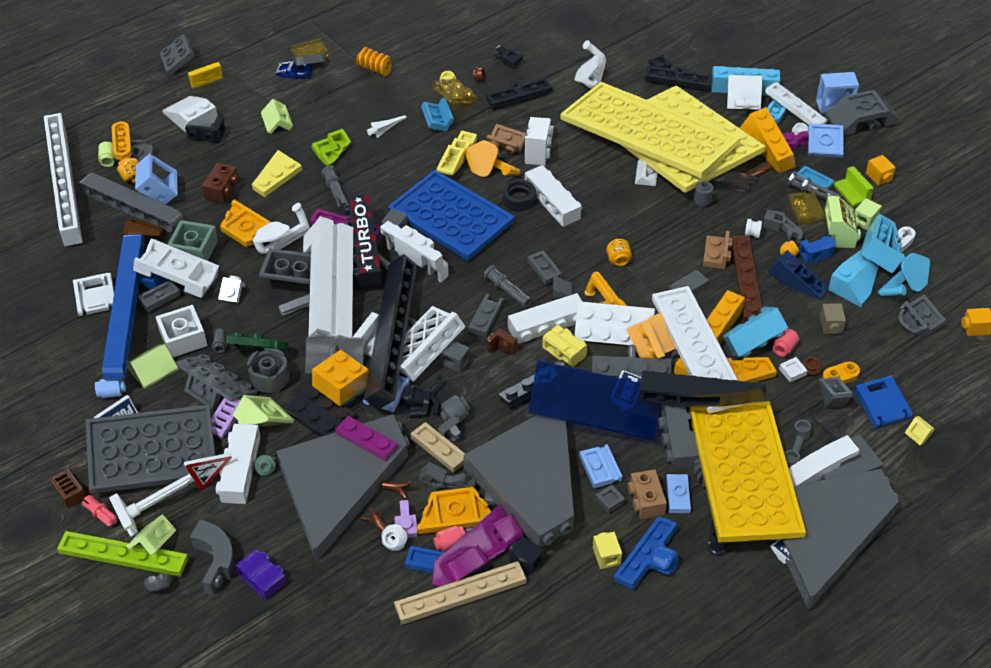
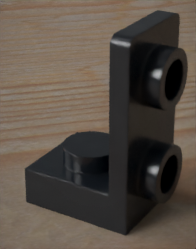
(207, 134)

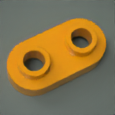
(845, 371)

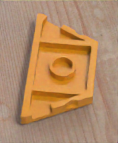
(242, 223)
(453, 508)

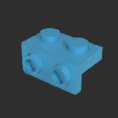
(438, 115)

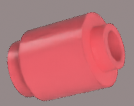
(785, 343)
(448, 537)

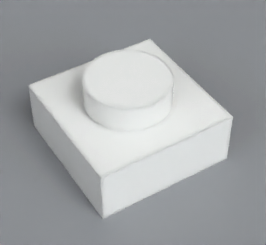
(793, 369)

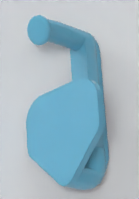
(914, 270)

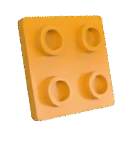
(651, 337)

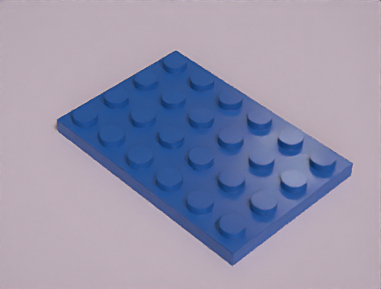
(452, 214)

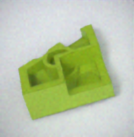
(332, 147)

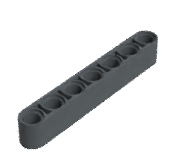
(130, 202)

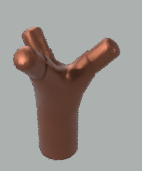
(396, 486)
(375, 519)

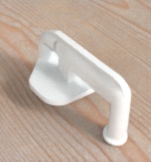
(592, 68)
(280, 234)

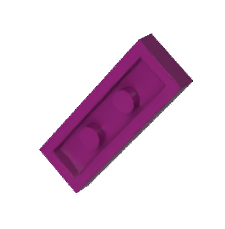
(366, 438)

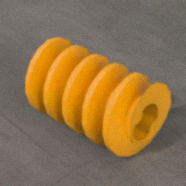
(374, 61)

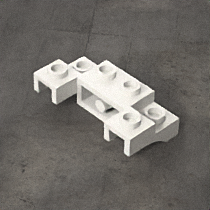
(416, 247)

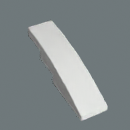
(823, 461)

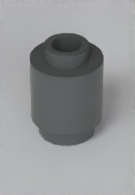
(703, 194)

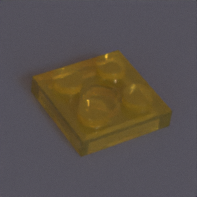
(454, 91)

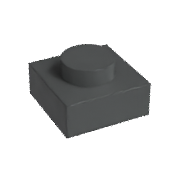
(610, 498)

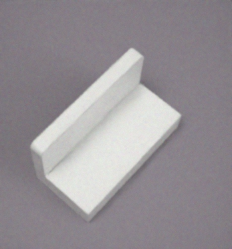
(368, 333)

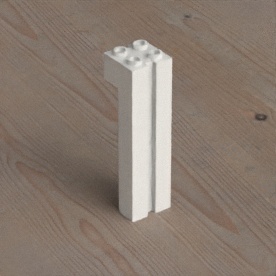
(330, 278)

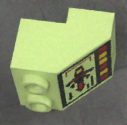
(841, 222)

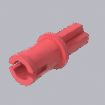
(99, 510)

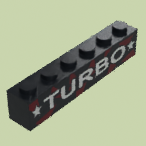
(364, 240)

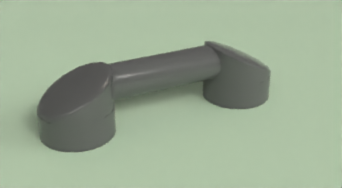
(802, 432)

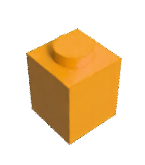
(880, 170)
(977, 321)

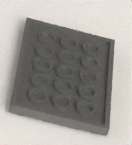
(146, 447)

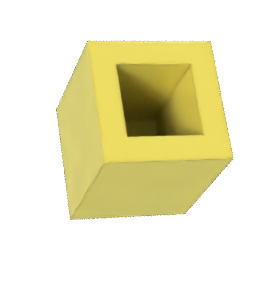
(607, 550)

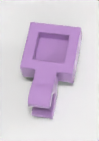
(407, 521)

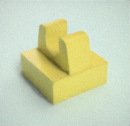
(919, 430)

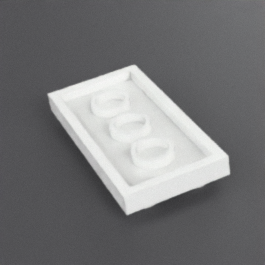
(608, 322)

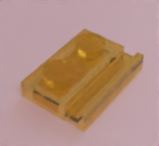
(309, 48)
(806, 207)

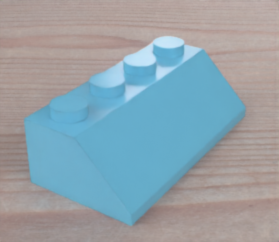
(721, 73)

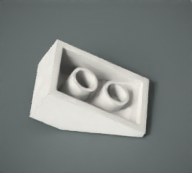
(192, 112)

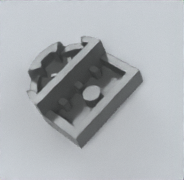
(921, 317)

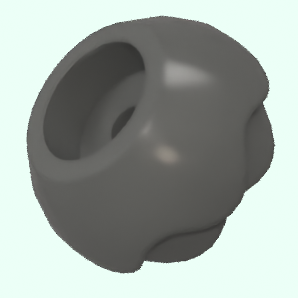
(158, 583)

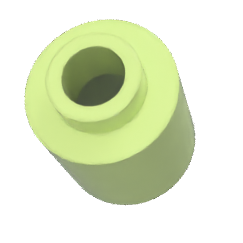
(105, 154)

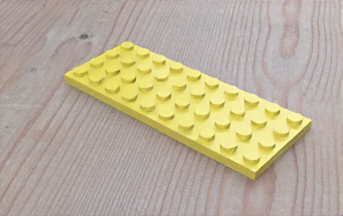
(651, 129)

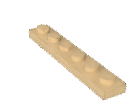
(459, 592)

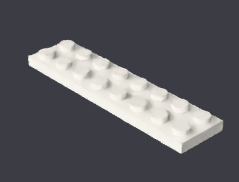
(693, 337)

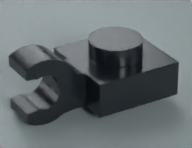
(509, 56)

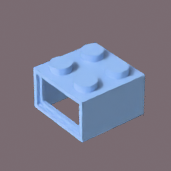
(834, 87)
(153, 186)

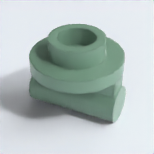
(265, 464)

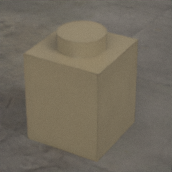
(832, 318)

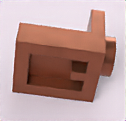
(503, 340)

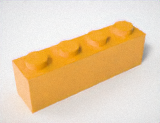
(765, 130)

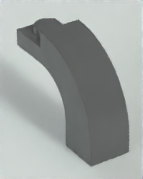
(214, 541)

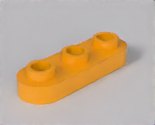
(121, 140)

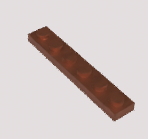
(746, 276)

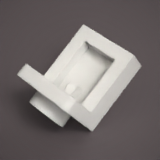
(231, 289)

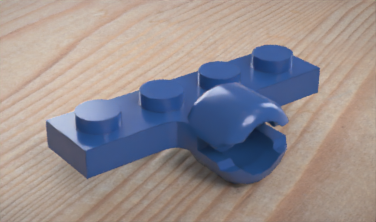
(650, 554)

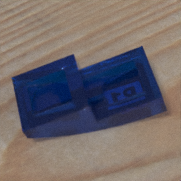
(291, 71)

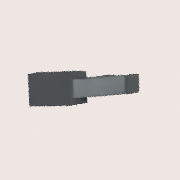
(778, 221)
(438, 478)

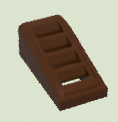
(136, 226)
(75, 496)

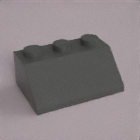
(286, 266)

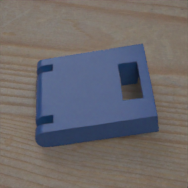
(885, 403)

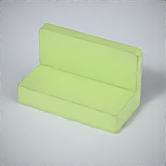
(276, 115)
(154, 534)

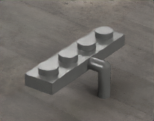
(614, 365)

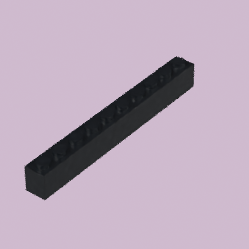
(390, 333)

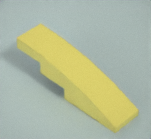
(455, 153)

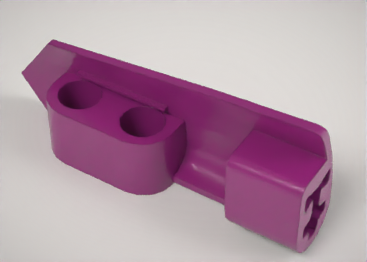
(476, 547)

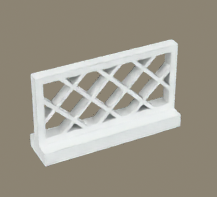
(431, 345)

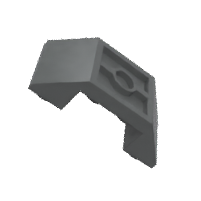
(861, 108)

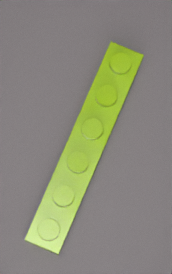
(119, 554)

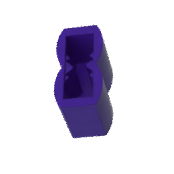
(261, 574)

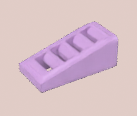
(225, 406)

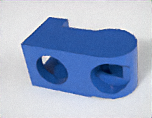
(817, 250)

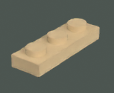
(438, 447)

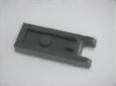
(485, 316)

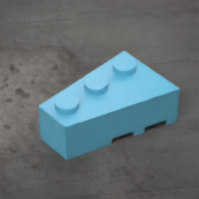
(882, 244)
(755, 332)

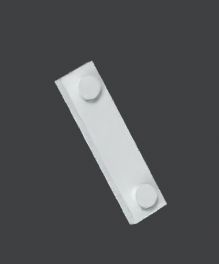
(794, 104)

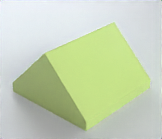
(152, 366)

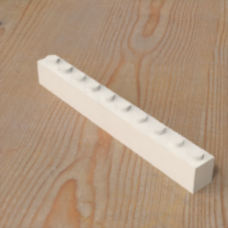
(62, 180)

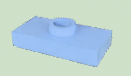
(678, 493)

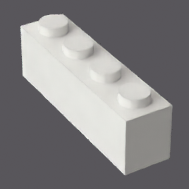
(554, 196)
(543, 318)
(238, 471)

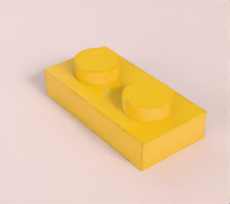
(205, 75)

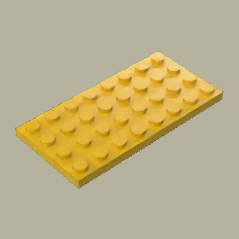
(746, 474)

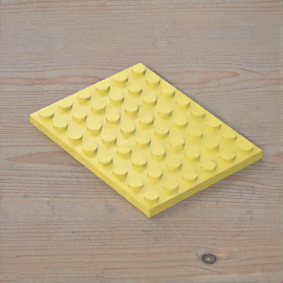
(684, 103)

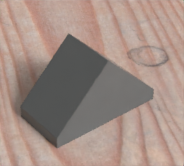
(834, 392)

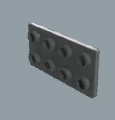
(210, 381)

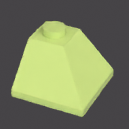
(260, 412)

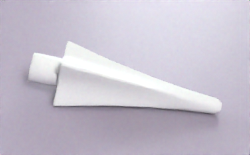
(381, 127)

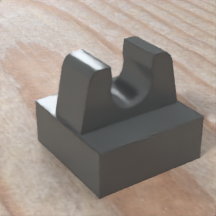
(449, 429)

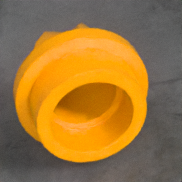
(791, 247)

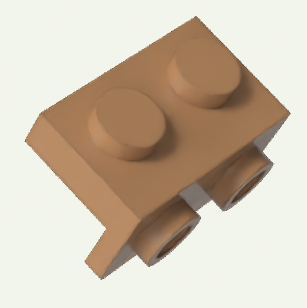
(507, 138)

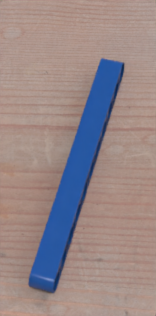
(123, 309)

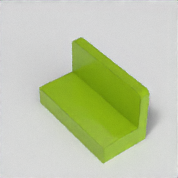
(854, 187)

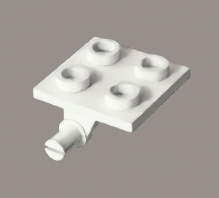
(744, 92)

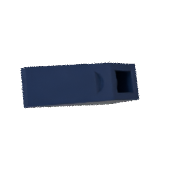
(795, 274)

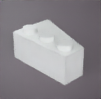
(538, 141)

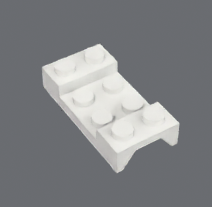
(177, 266)

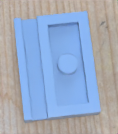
(600, 466)

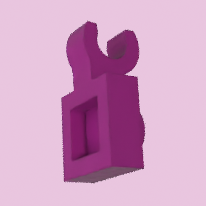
(795, 140)

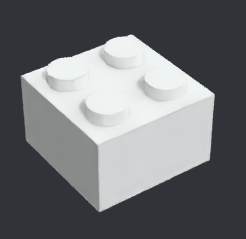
(181, 331)

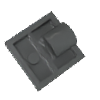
(177, 54)

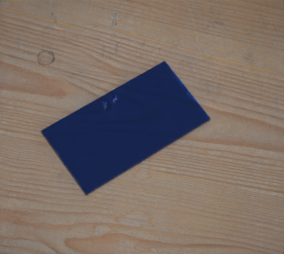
(592, 400)

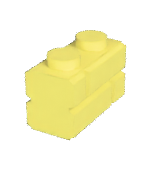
(564, 345)

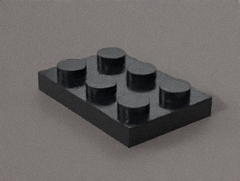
(318, 412)

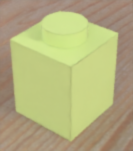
(867, 213)

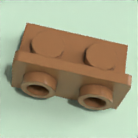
(717, 251)

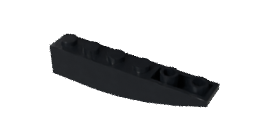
(697, 391)

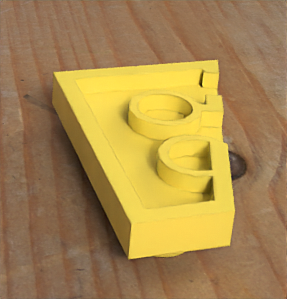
(276, 173)

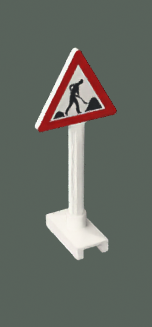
(200, 471)

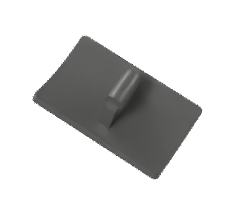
(321, 348)

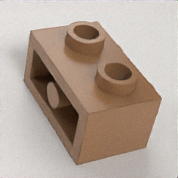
(647, 494)

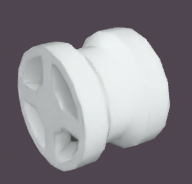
(753, 228)

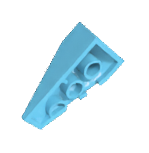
(854, 279)

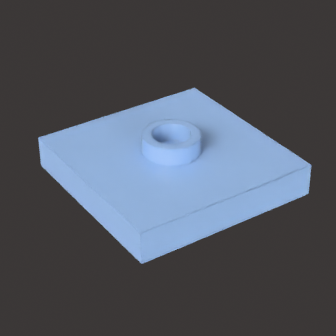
(825, 140)

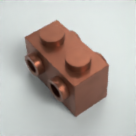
(220, 182)

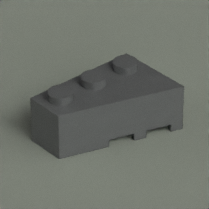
(678, 437)

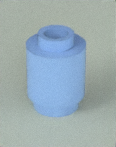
(110, 388)

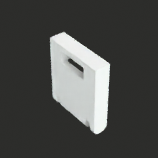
(94, 299)

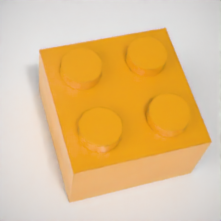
(340, 377)

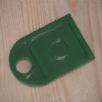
(256, 341)

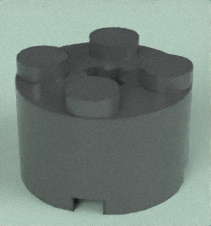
(268, 370)

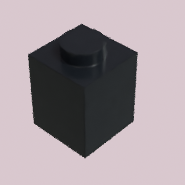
(527, 554)

